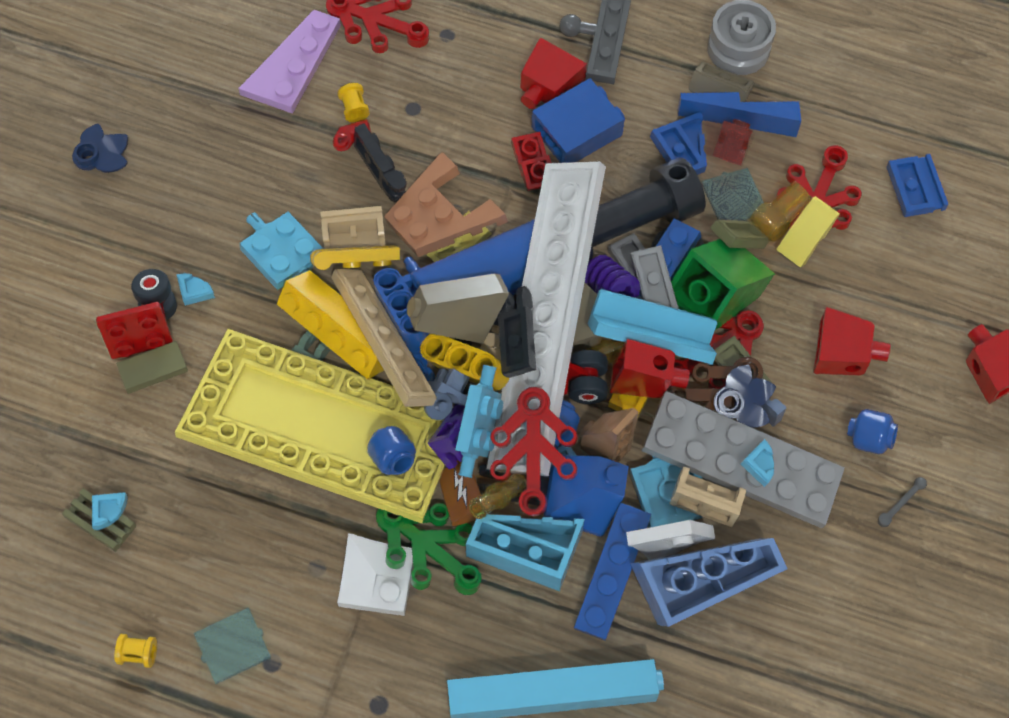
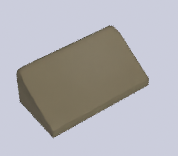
(713, 79)

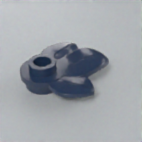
(104, 149)
(748, 397)

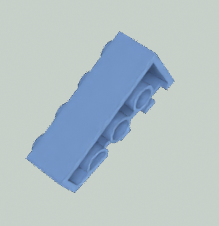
(698, 579)

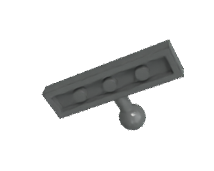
(607, 38)

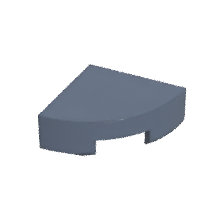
(775, 411)

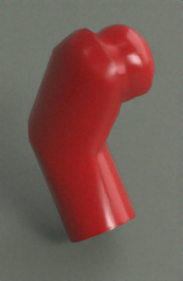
(345, 135)

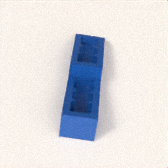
(770, 117)

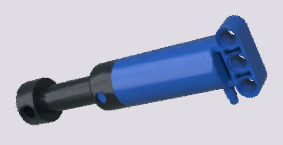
(671, 194)

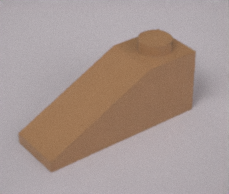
(610, 434)

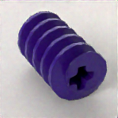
(610, 276)

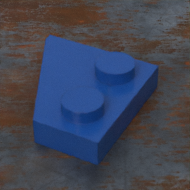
(682, 140)

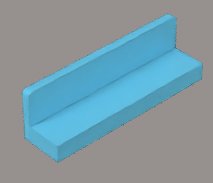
(654, 324)

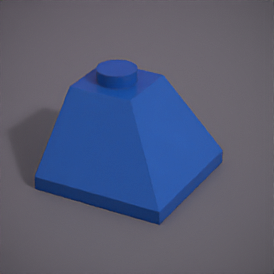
(590, 495)

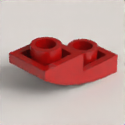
(531, 158)

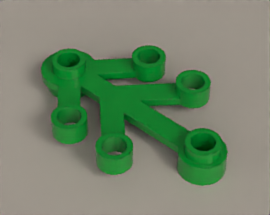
(427, 542)

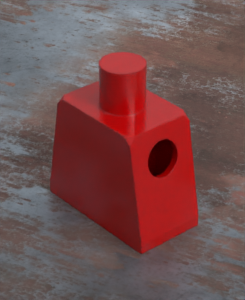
(549, 74)
(846, 344)
(990, 362)
(646, 371)

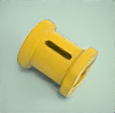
(353, 102)
(135, 650)

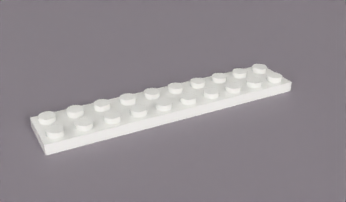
(556, 280)

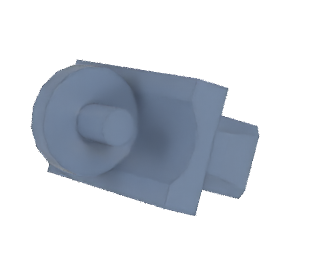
(449, 390)

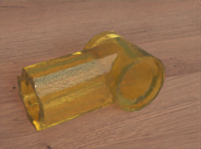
(775, 216)

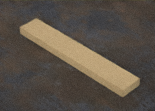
(384, 338)

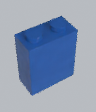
(578, 122)

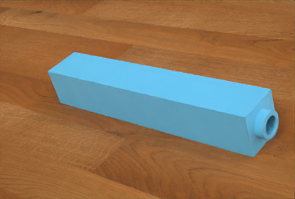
(555, 690)

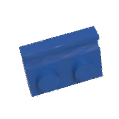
(917, 185)

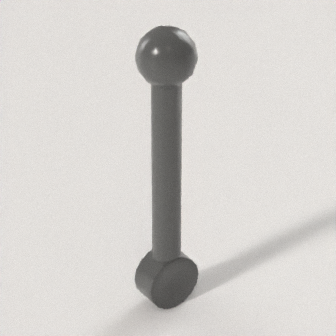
(886, 518)

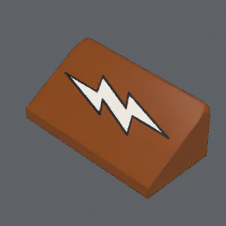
(457, 494)

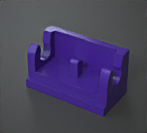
(446, 437)

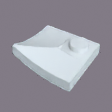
(669, 538)
(368, 580)

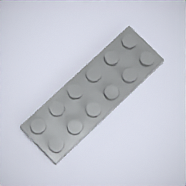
(718, 445)

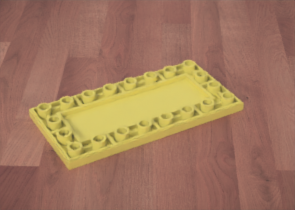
(310, 423)

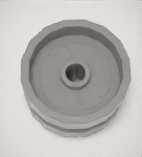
(741, 37)

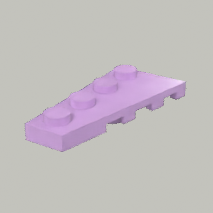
(290, 68)

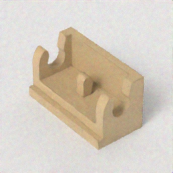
(353, 227)
(707, 498)

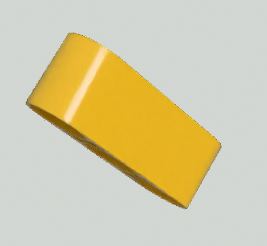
(451, 354)

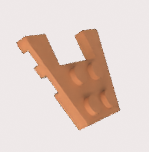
(429, 220)

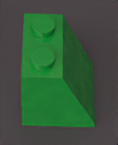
(719, 281)

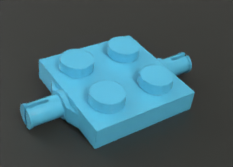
(279, 248)
(478, 421)
(654, 489)

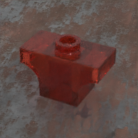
(734, 142)

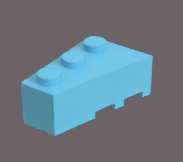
(526, 547)

